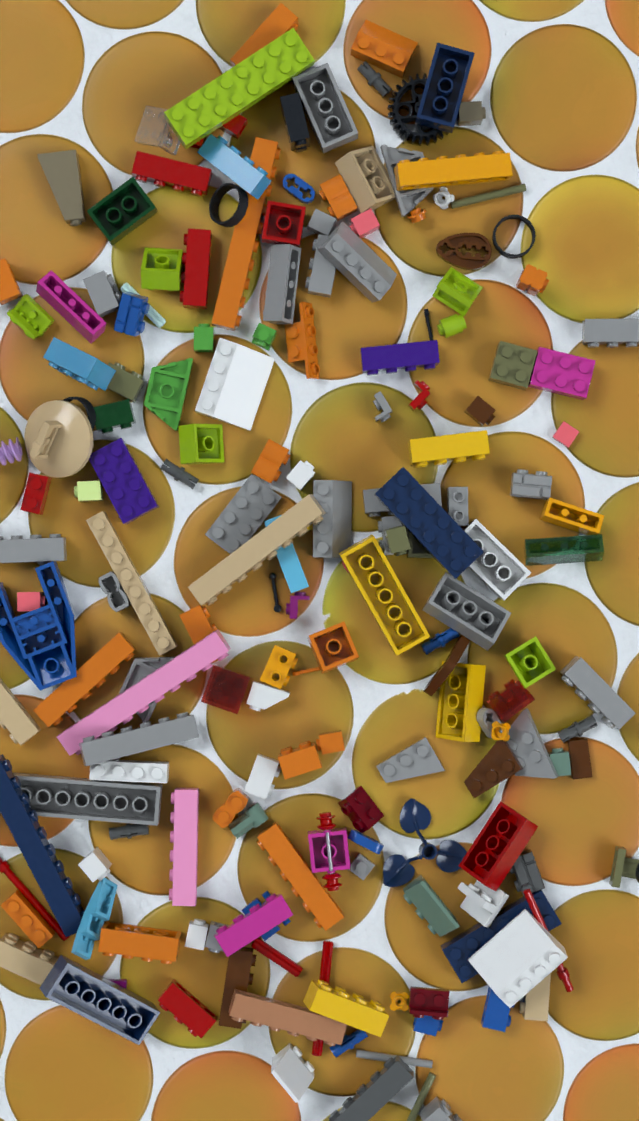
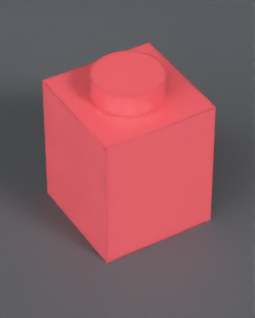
(364, 224)
(30, 601)

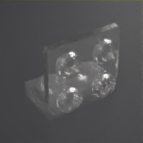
(156, 131)

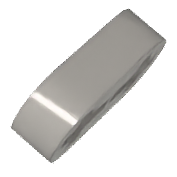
(486, 725)

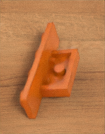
(302, 341)

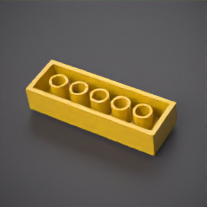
(384, 595)

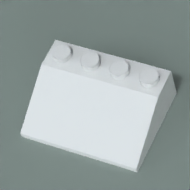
(234, 384)
(518, 958)

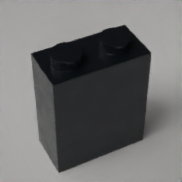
(295, 122)

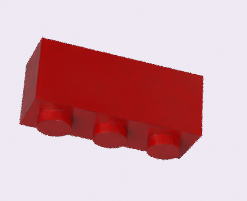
(187, 1009)

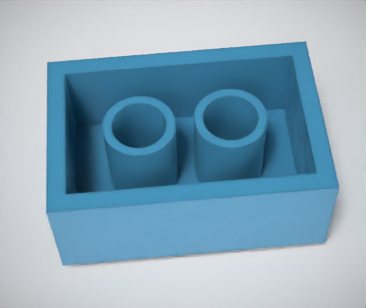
(78, 365)

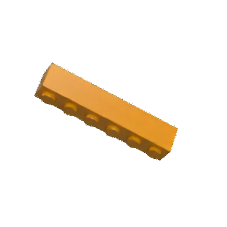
(453, 171)

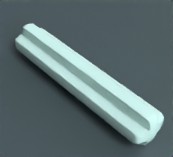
(152, 314)

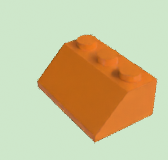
(383, 48)

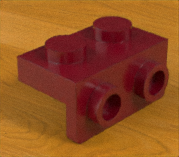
(360, 809)

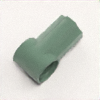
(252, 817)

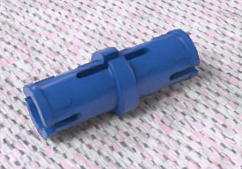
(439, 640)
(348, 1042)

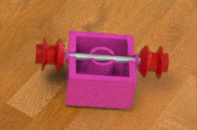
(329, 850)

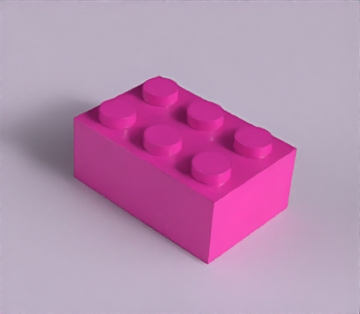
(561, 373)

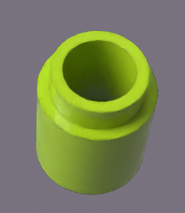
(451, 325)

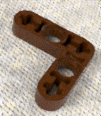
(448, 666)

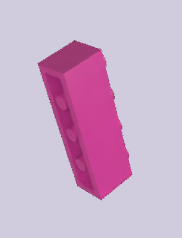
(71, 306)
(253, 924)

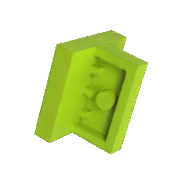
(457, 291)

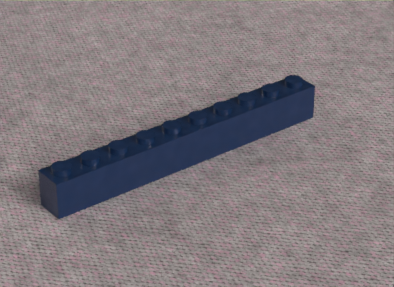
(38, 852)

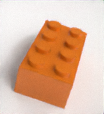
(139, 942)

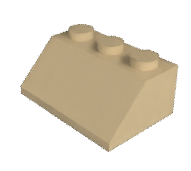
(366, 178)

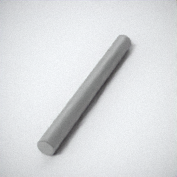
(384, 1057)

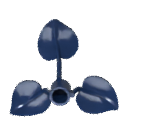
(413, 818)

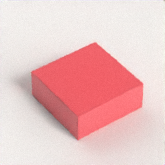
(565, 434)

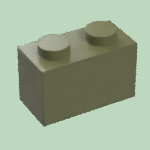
(125, 383)
(397, 540)

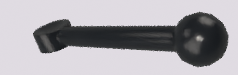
(426, 313)
(277, 608)

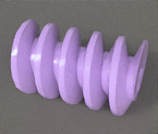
(9, 451)

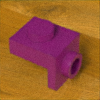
(292, 607)

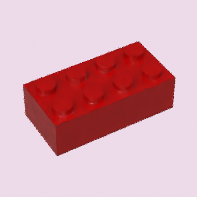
(498, 846)

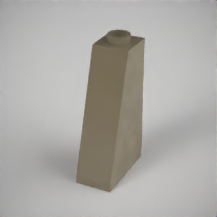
(64, 178)

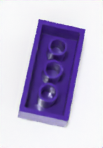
(123, 481)

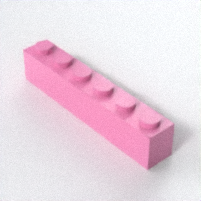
(185, 846)

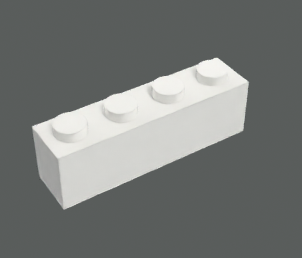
(130, 771)

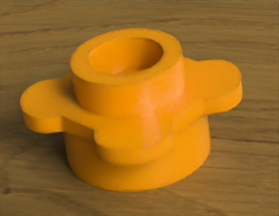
(496, 735)
(399, 996)

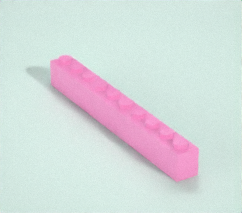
(146, 691)

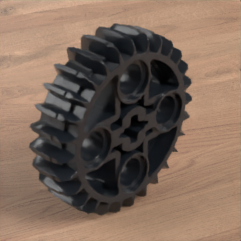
(401, 120)

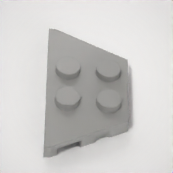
(406, 198)
(140, 669)
(529, 748)

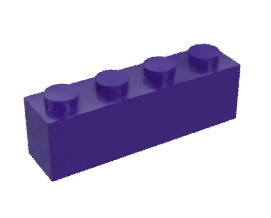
(400, 356)

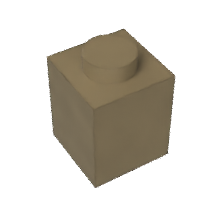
(471, 113)

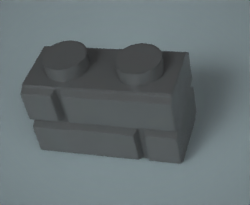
(527, 873)

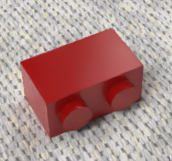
(36, 493)

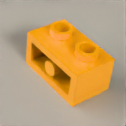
(278, 667)

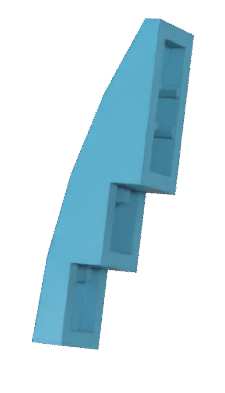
(290, 565)
(96, 913)

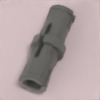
(374, 79)
(179, 474)
(577, 728)
(128, 831)

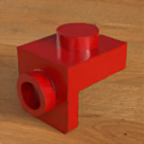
(419, 402)

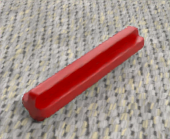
(277, 957)

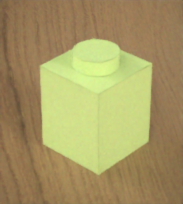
(89, 491)

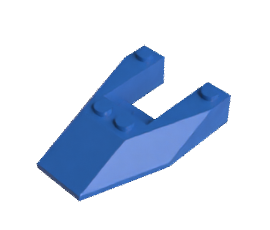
(43, 637)

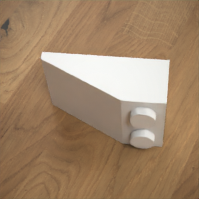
(292, 1071)

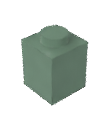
(561, 761)

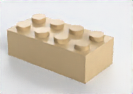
(25, 958)

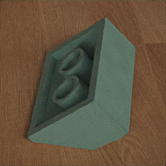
(430, 907)

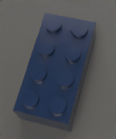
(444, 87)

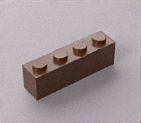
(237, 977)

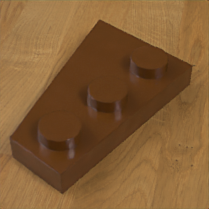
(493, 769)

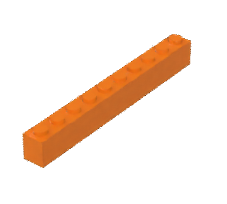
(244, 243)

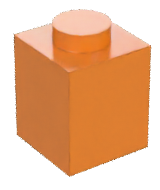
(330, 742)

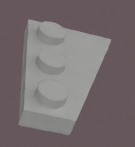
(411, 762)

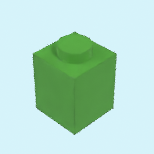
(203, 338)

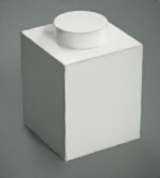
(301, 474)
(197, 934)

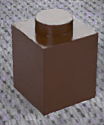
(480, 411)

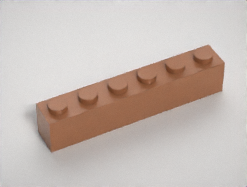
(285, 1016)

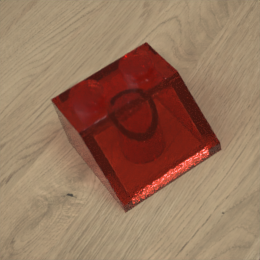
(510, 700)

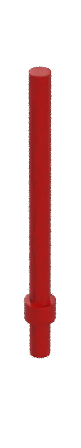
(4, 868)
(562, 971)

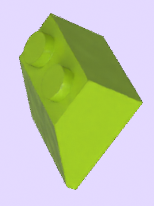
(161, 269)
(201, 443)
(530, 662)

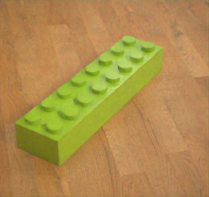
(239, 88)

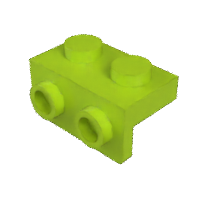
(30, 317)

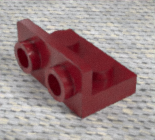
(428, 1002)

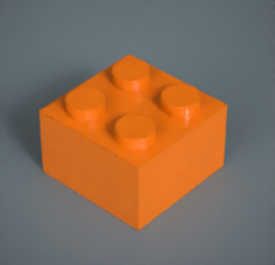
(333, 647)
(299, 760)

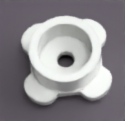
(440, 201)

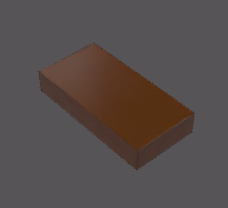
(580, 759)

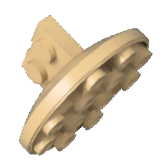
(58, 438)

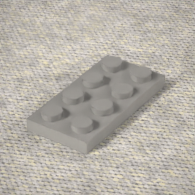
(243, 515)

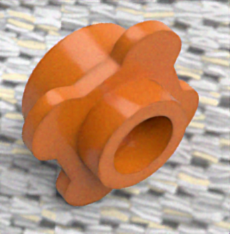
(417, 215)

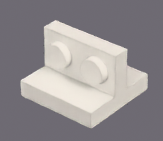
(482, 902)

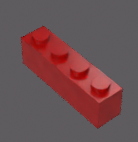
(172, 173)
(196, 268)

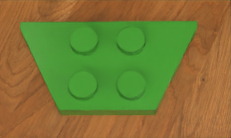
(168, 391)

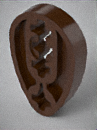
(468, 240)

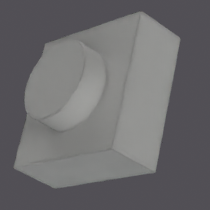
(361, 866)

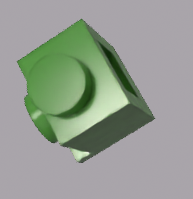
(264, 336)

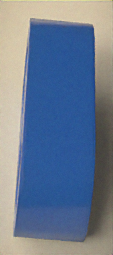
(296, 191)
(365, 841)

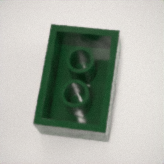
(122, 211)

